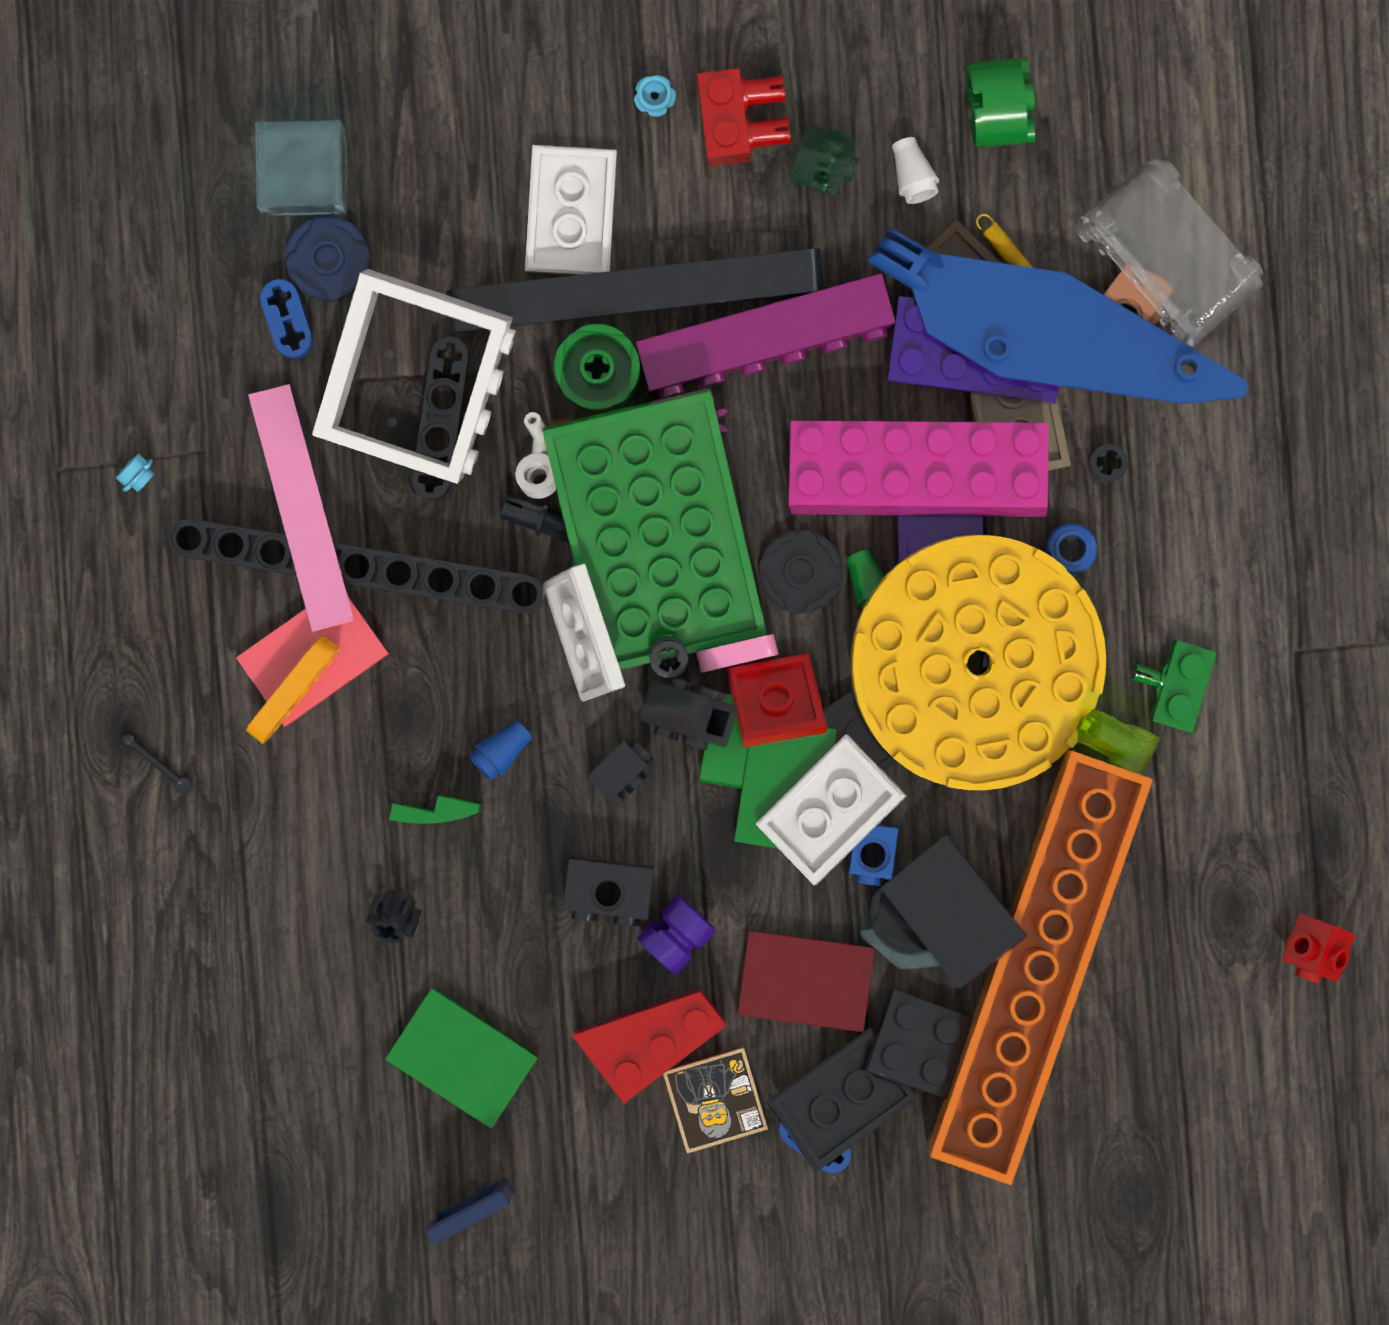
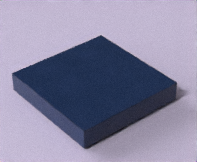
(469, 1211)

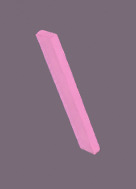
(301, 508)

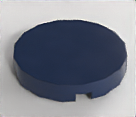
(327, 258)

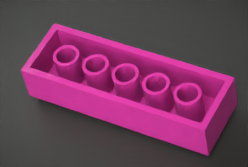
(919, 468)

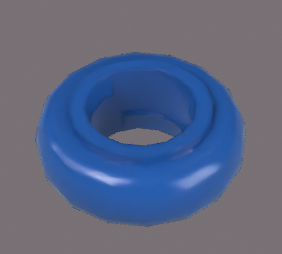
(1084, 535)

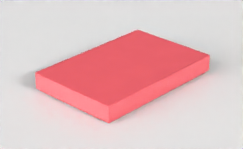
(280, 651)

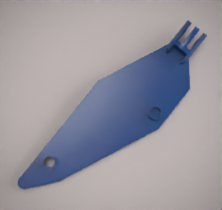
(1048, 328)

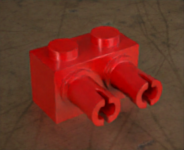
(722, 107)

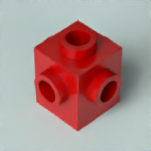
(1317, 949)

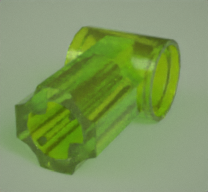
(1122, 743)

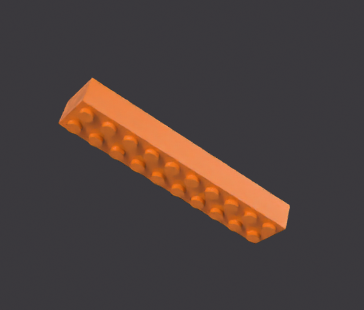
(1038, 981)

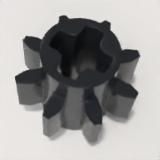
(393, 916)

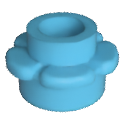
(654, 84)
(135, 473)

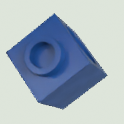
(872, 875)

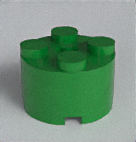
(1000, 102)
(580, 351)

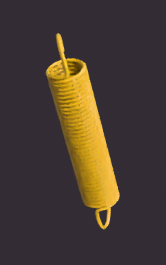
(1003, 244)

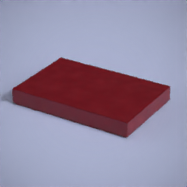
(806, 981)

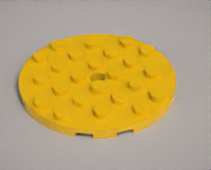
(915, 651)

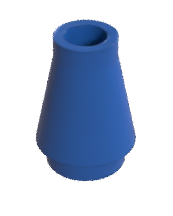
(500, 750)

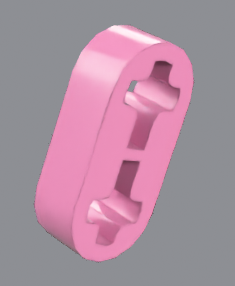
(737, 653)

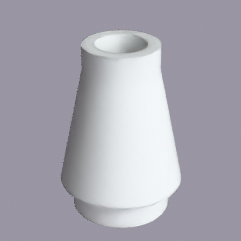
(914, 174)

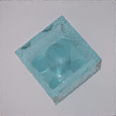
(301, 167)

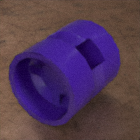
(676, 934)

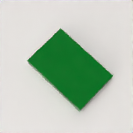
(770, 774)
(461, 1057)

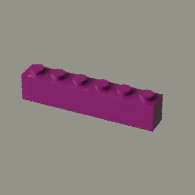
(766, 335)

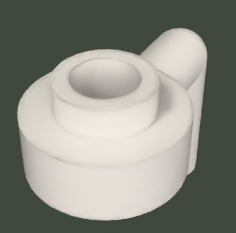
(535, 463)

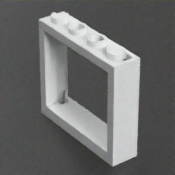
(348, 354)

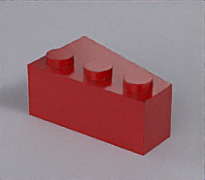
(649, 1041)

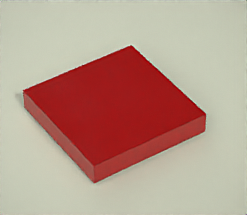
(776, 700)

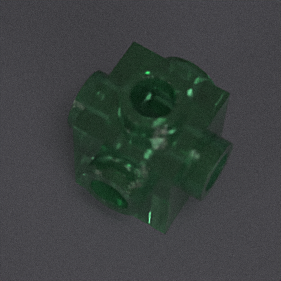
(824, 160)

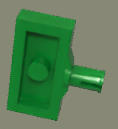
(1178, 685)

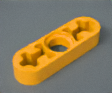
(293, 689)

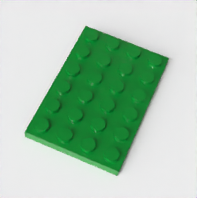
(657, 525)

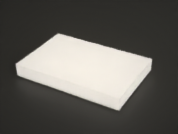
(570, 210)
(583, 633)
(831, 809)

